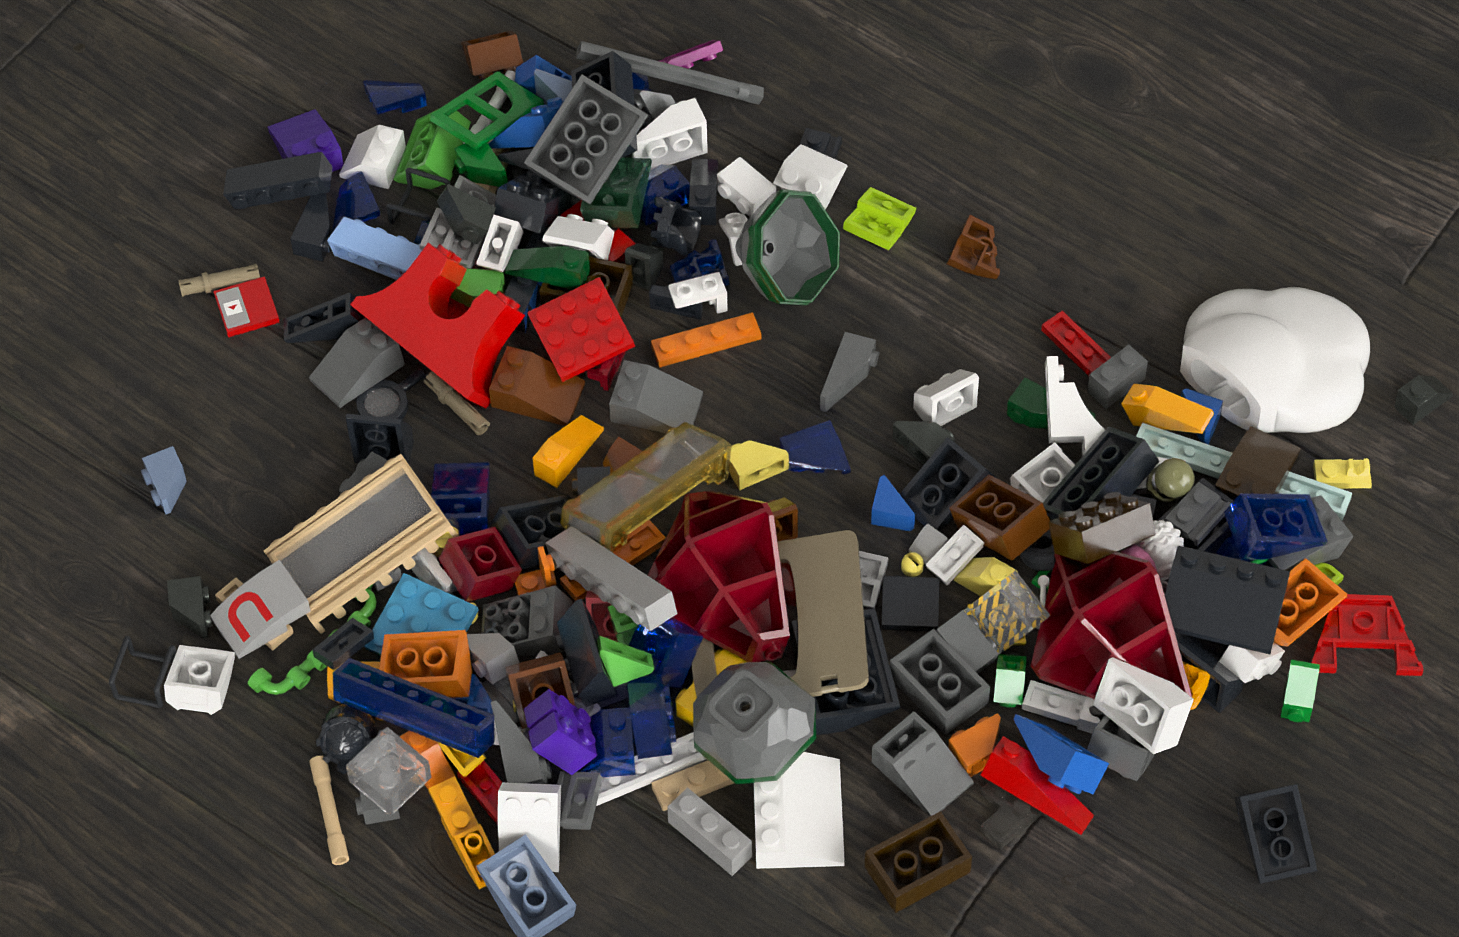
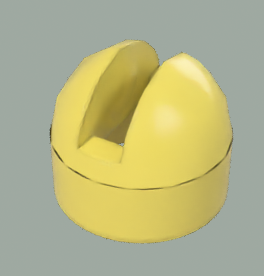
(909, 567)

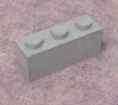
(709, 831)

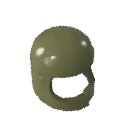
(1172, 478)

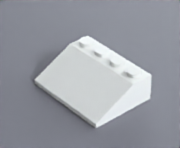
(800, 816)

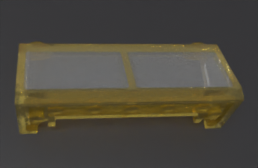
(648, 484)

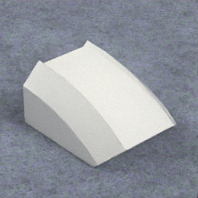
(1042, 473)
(199, 678)

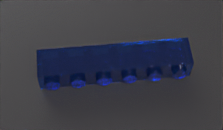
(413, 707)

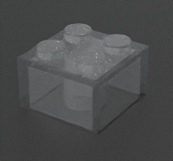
(388, 771)

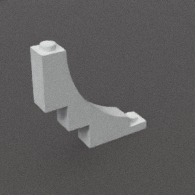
(1069, 417)

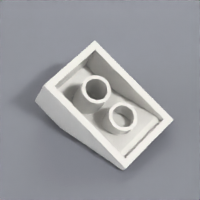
(674, 135)
(1143, 705)
(533, 812)

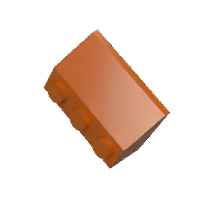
(1306, 601)
(430, 660)

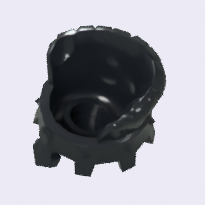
(675, 226)
(345, 735)

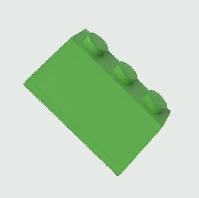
(430, 151)

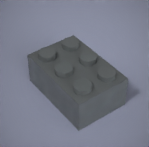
(939, 681)

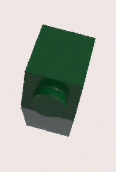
(551, 265)
(1029, 405)

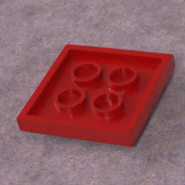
(581, 329)

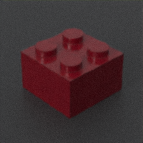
(480, 564)

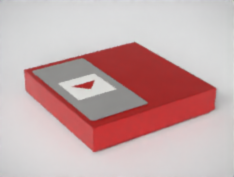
(246, 306)

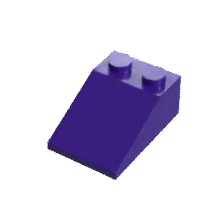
(306, 135)

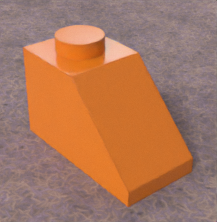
(432, 752)

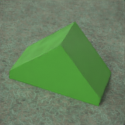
(623, 662)

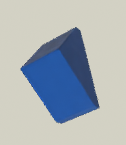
(1209, 402)
(890, 508)

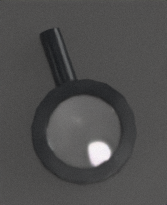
(388, 398)

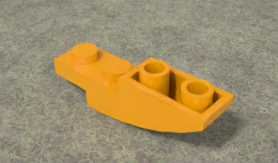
(462, 827)

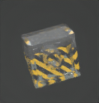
(1007, 611)

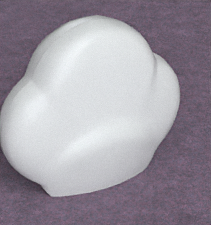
(1278, 358)

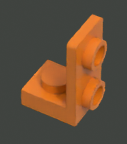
(537, 579)

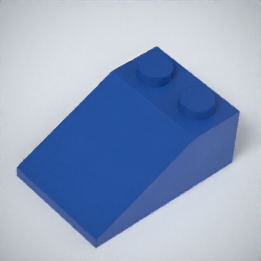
(529, 128)
(1061, 758)

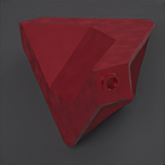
(726, 574)
(1105, 613)

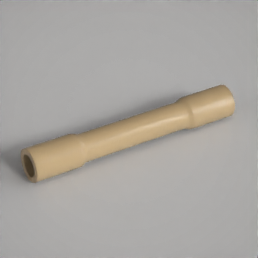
(335, 839)

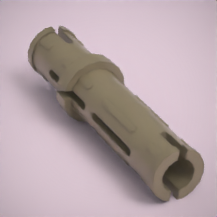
(218, 280)
(457, 403)

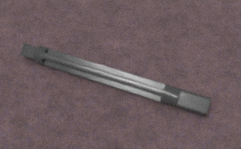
(676, 74)

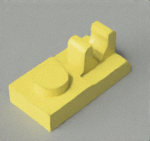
(1343, 473)

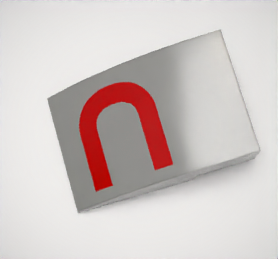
(260, 609)

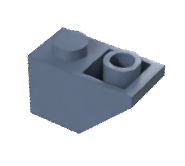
(166, 476)

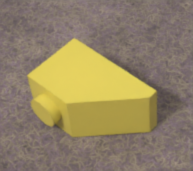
(756, 462)
(983, 574)

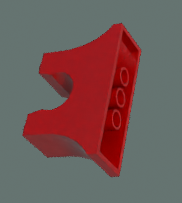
(418, 319)

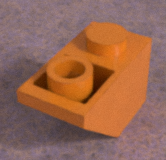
(975, 744)

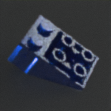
(463, 494)

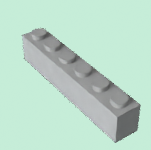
(611, 578)

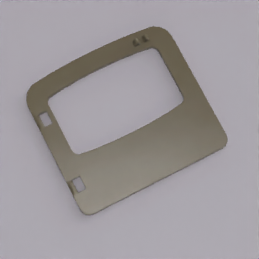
(828, 616)

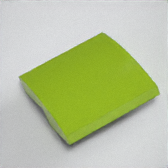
(879, 218)

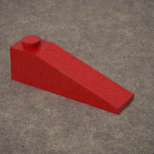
(1018, 774)

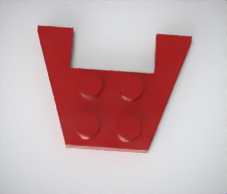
(1366, 623)

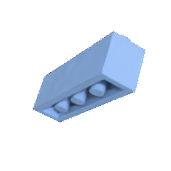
(373, 248)

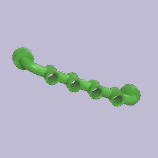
(298, 675)

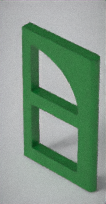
(521, 100)

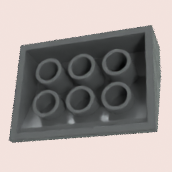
(585, 140)

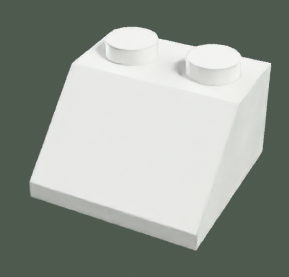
(376, 155)
(810, 172)
(574, 233)
(947, 397)

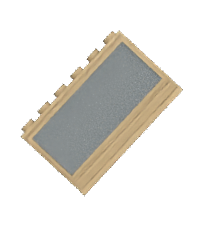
(360, 539)

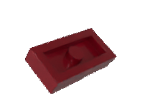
(606, 371)

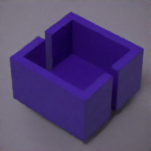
(560, 731)

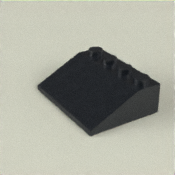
(1225, 599)
(847, 709)

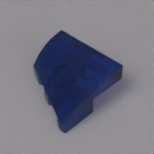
(394, 95)
(355, 201)
(700, 264)
(815, 449)

